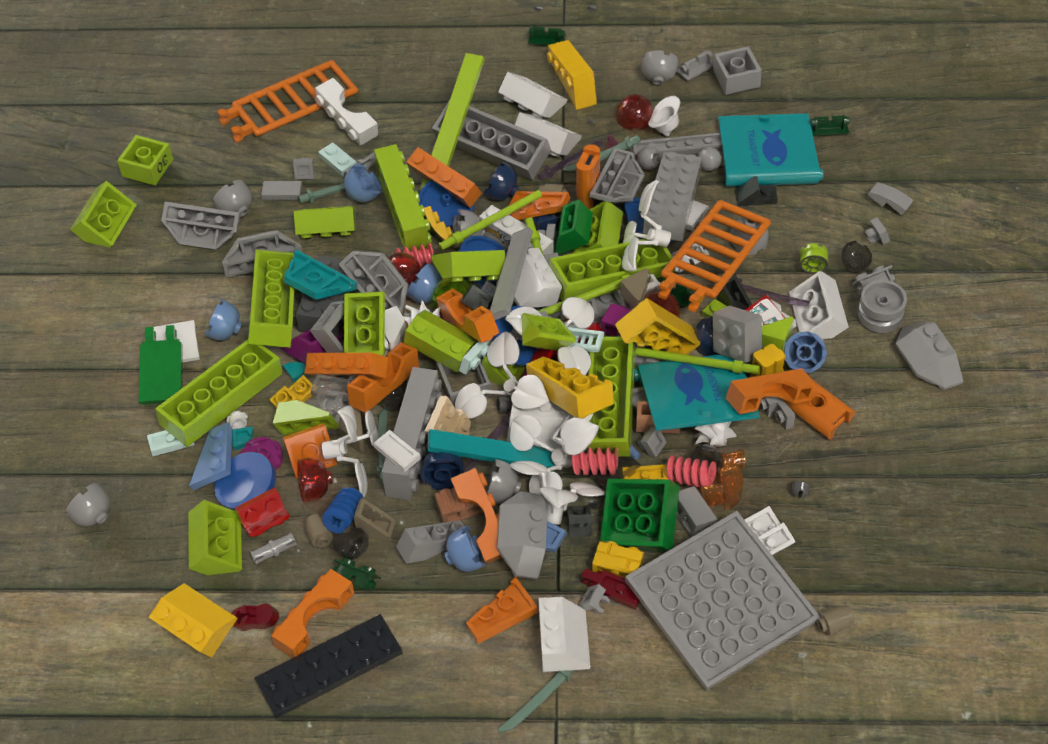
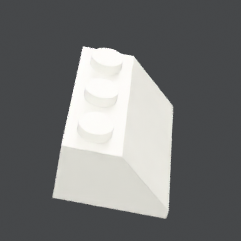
(531, 95)
(559, 138)
(537, 282)
(825, 312)
(550, 417)
(563, 635)

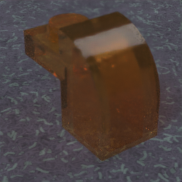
(727, 490)

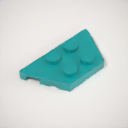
(316, 278)

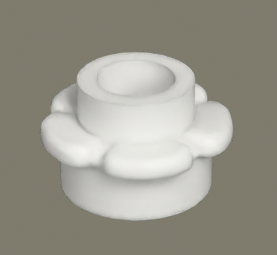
(237, 419)

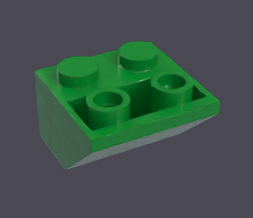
(573, 227)

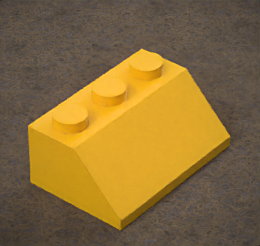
(193, 619)

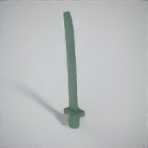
(628, 143)
(310, 196)
(382, 429)
(536, 701)

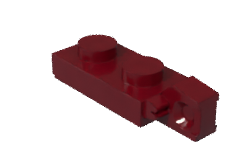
(615, 587)

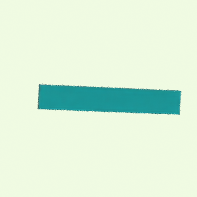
(485, 448)

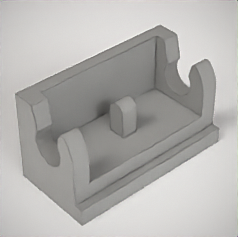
(694, 512)

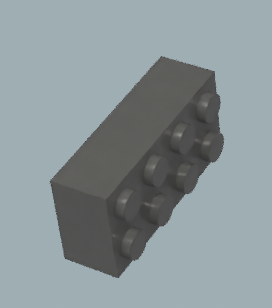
(311, 309)

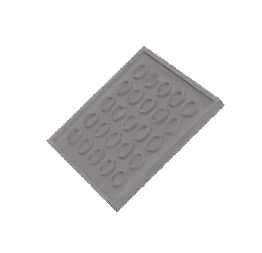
(721, 600)

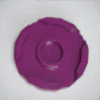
(266, 447)

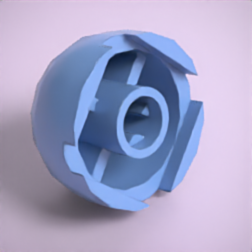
(361, 185)
(424, 285)
(224, 322)
(805, 351)
(464, 550)

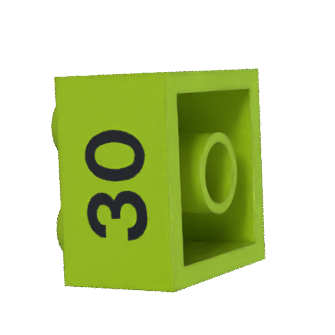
(145, 160)

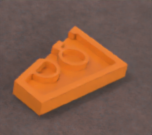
(549, 203)
(505, 611)

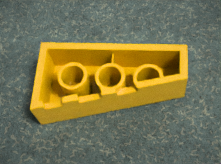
(573, 73)
(658, 328)
(570, 389)

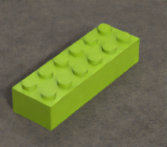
(401, 197)
(603, 265)
(271, 300)
(615, 363)
(218, 392)

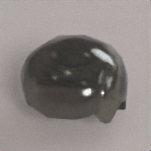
(856, 257)
(394, 399)
(708, 453)
(351, 544)

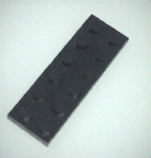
(328, 666)

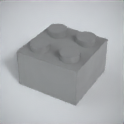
(737, 70)
(737, 333)

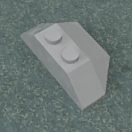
(618, 179)
(200, 225)
(242, 254)
(376, 274)
(929, 354)
(523, 533)

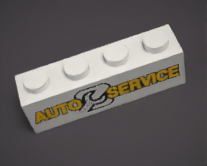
(504, 228)

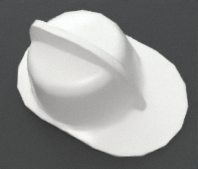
(665, 115)

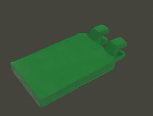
(160, 366)

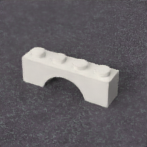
(359, 126)

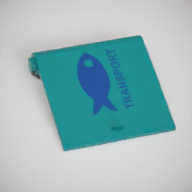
(771, 147)
(689, 393)

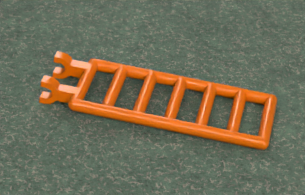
(251, 127)
(703, 291)

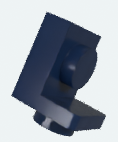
(542, 221)

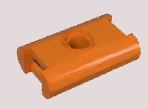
(587, 174)
(827, 416)

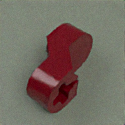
(255, 617)

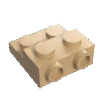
(448, 418)

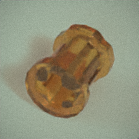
(734, 459)

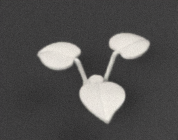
(655, 236)
(580, 314)
(525, 393)
(576, 435)
(338, 447)
(557, 498)

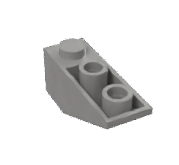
(426, 541)

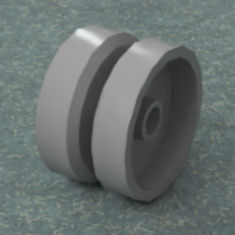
(882, 306)

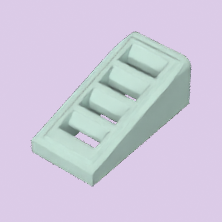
(583, 334)

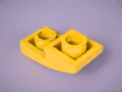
(439, 228)
(298, 391)

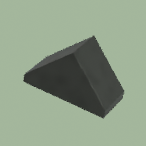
(734, 294)

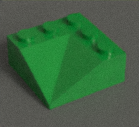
(640, 513)

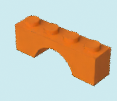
(446, 177)
(476, 323)
(350, 364)
(790, 385)
(367, 392)
(471, 489)
(330, 593)

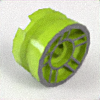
(813, 258)

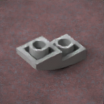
(896, 199)
(780, 409)

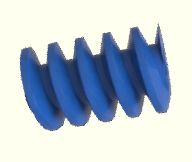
(342, 510)

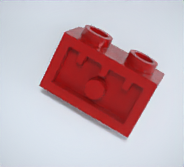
(262, 513)

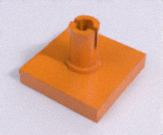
(308, 445)

